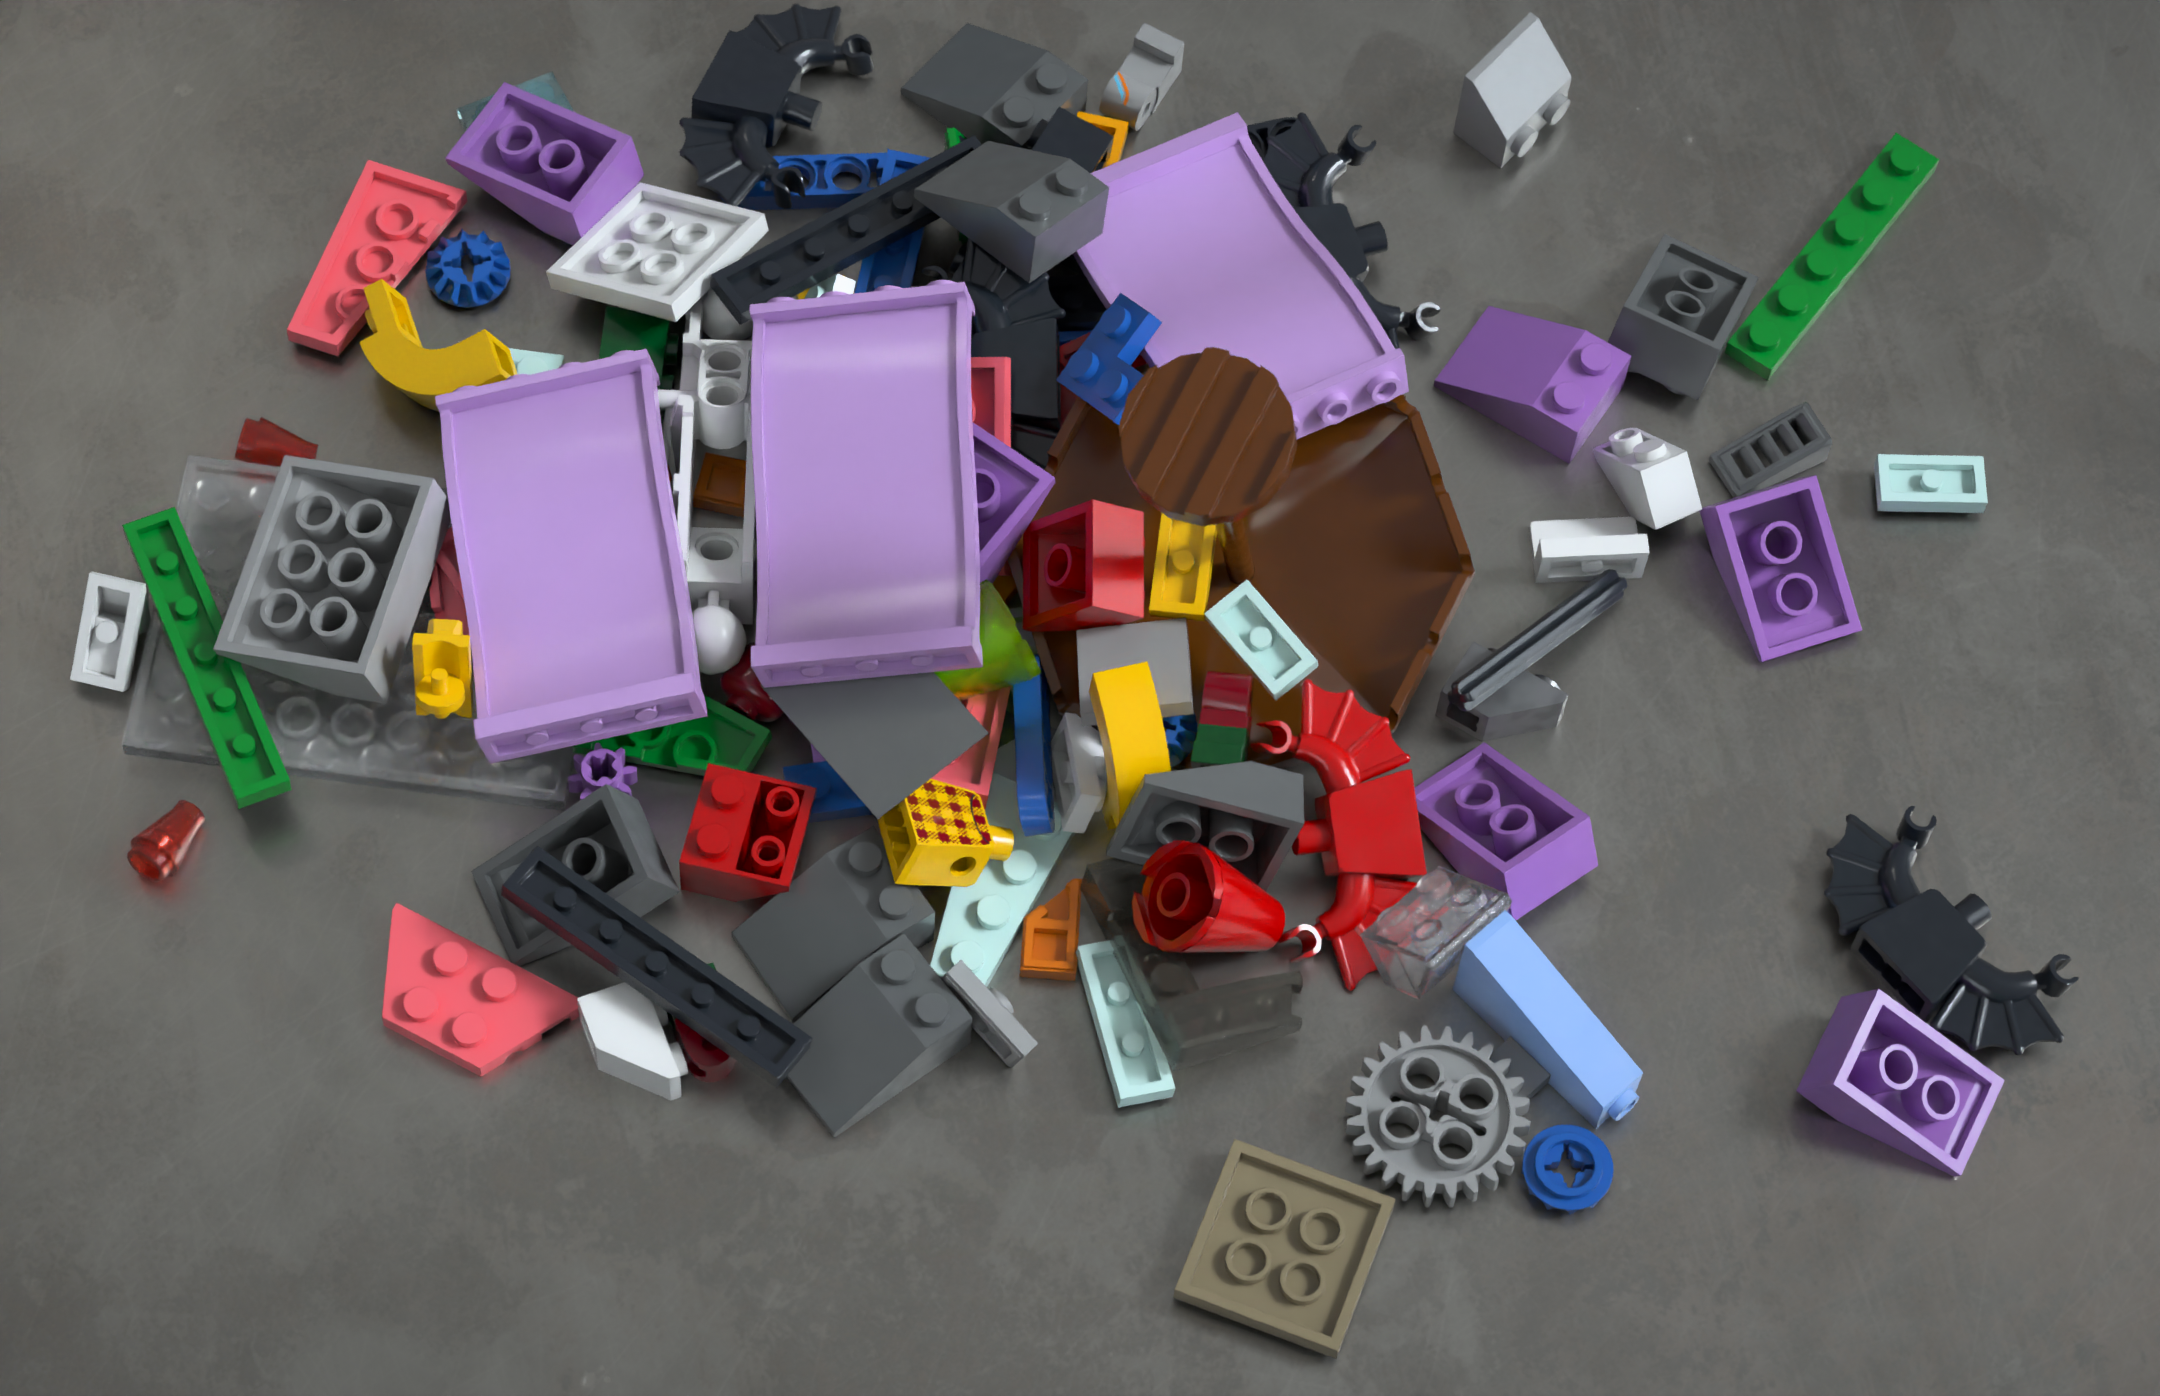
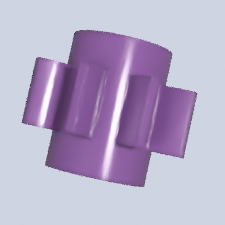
(599, 766)

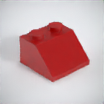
(1084, 568)

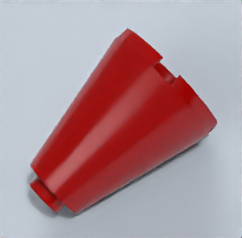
(1203, 904)

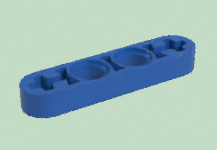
(820, 172)
(1034, 755)

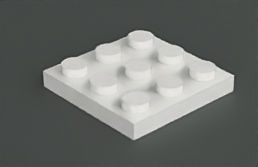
(657, 251)

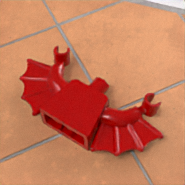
(1362, 829)

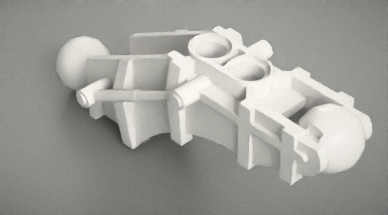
(716, 410)

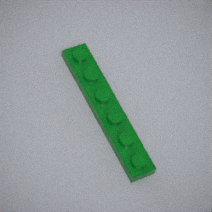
(1831, 256)
(214, 681)

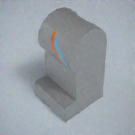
(1143, 77)

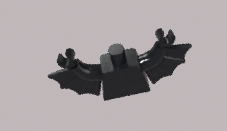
(756, 92)
(1306, 179)
(1021, 324)
(1932, 949)

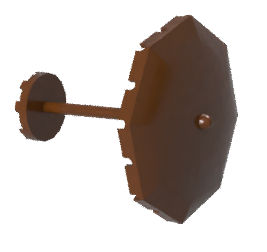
(1329, 528)

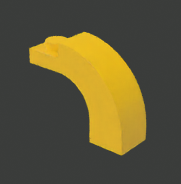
(423, 372)
(1129, 733)

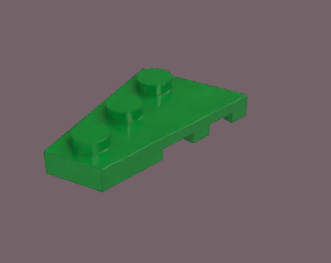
(689, 746)

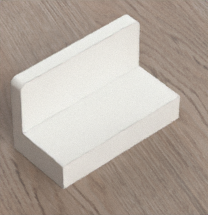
(1587, 548)

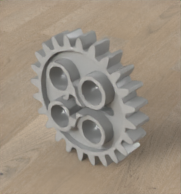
(1418, 1159)

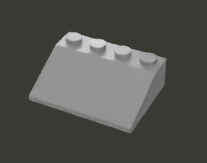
(336, 576)

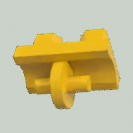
(443, 670)

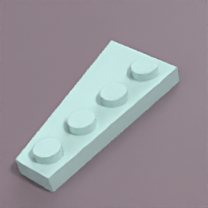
(989, 914)

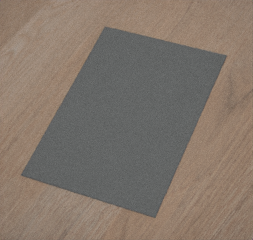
(882, 731)

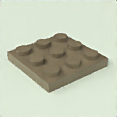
(1284, 1248)

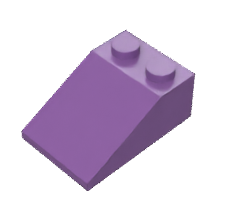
(547, 162)
(1536, 378)
(1007, 499)
(1782, 567)
(1505, 828)
(1900, 1081)

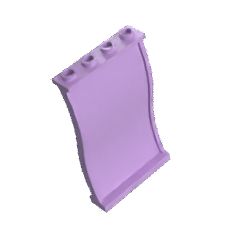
(1233, 267)
(864, 485)
(569, 556)

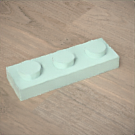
(1129, 1047)

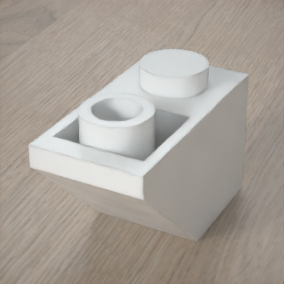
(1649, 477)
(630, 1041)

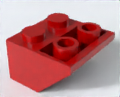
(744, 835)

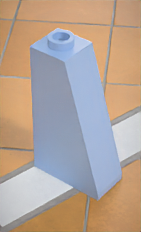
(1528, 999)

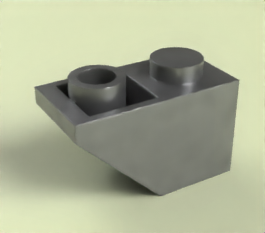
(1517, 708)

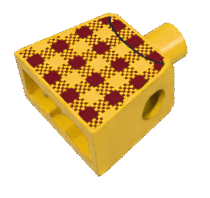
(941, 837)

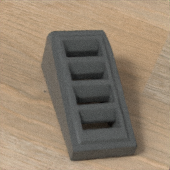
(1800, 434)

